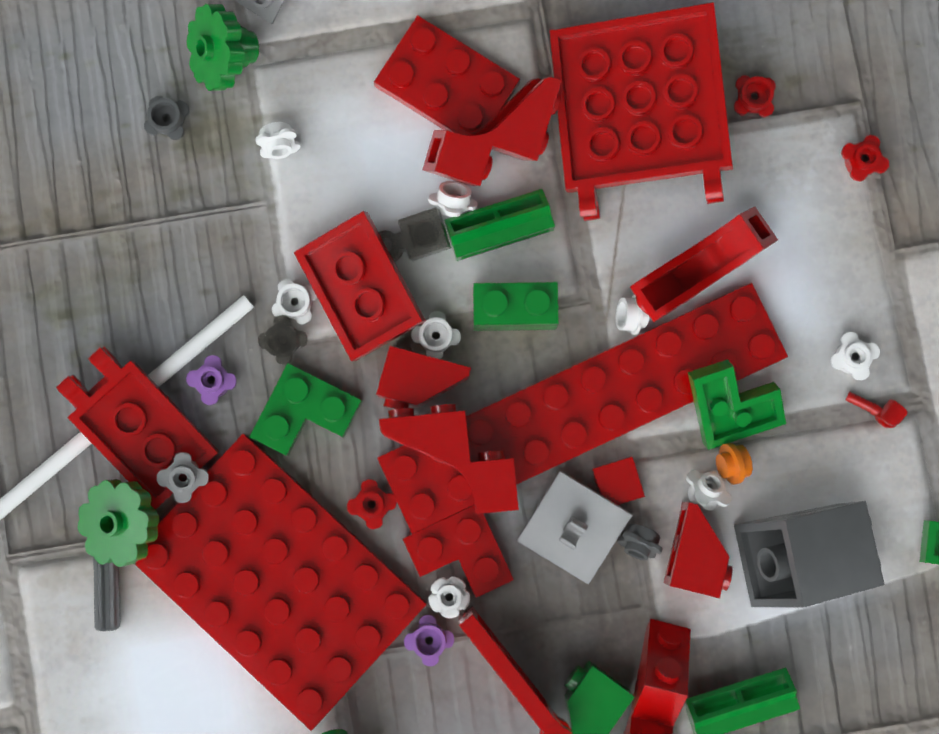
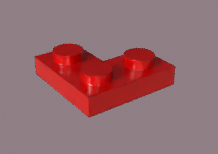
(465, 539)

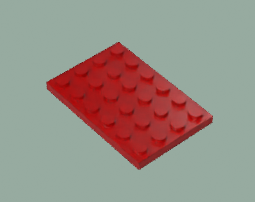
(279, 582)

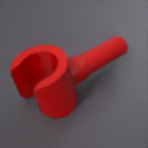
(888, 416)

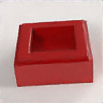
(618, 481)

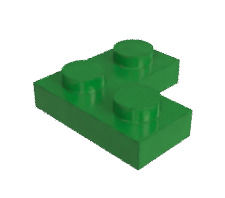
(298, 399)
(730, 415)

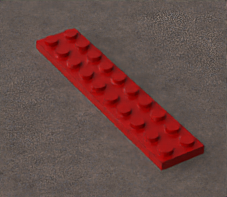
(590, 402)

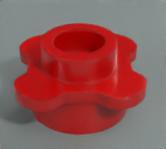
(762, 87)
(853, 158)
(372, 516)

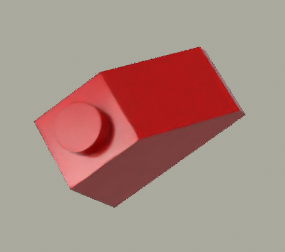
(417, 378)
(697, 556)

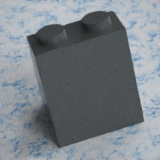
(809, 556)

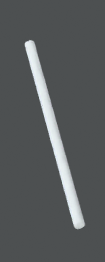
(158, 375)

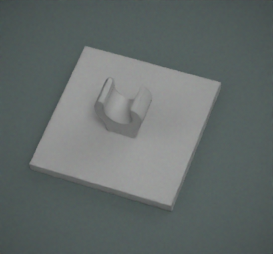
(574, 527)

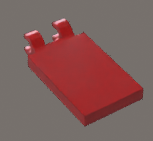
(134, 423)
(512, 674)

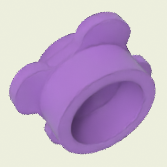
(223, 380)
(429, 652)

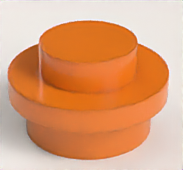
(734, 463)

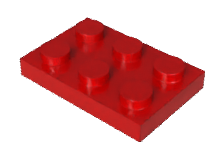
(445, 80)
(359, 286)

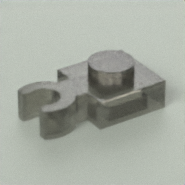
(419, 235)

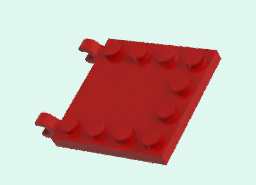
(641, 102)

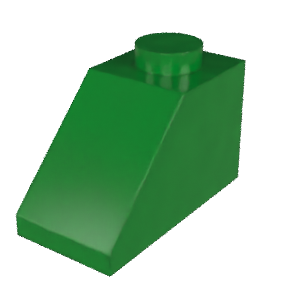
(594, 700)

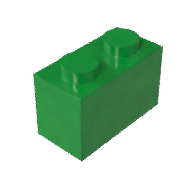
(515, 306)

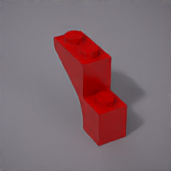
(514, 131)
(703, 264)
(445, 438)
(661, 679)

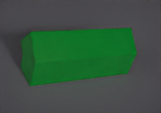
(499, 224)
(743, 703)

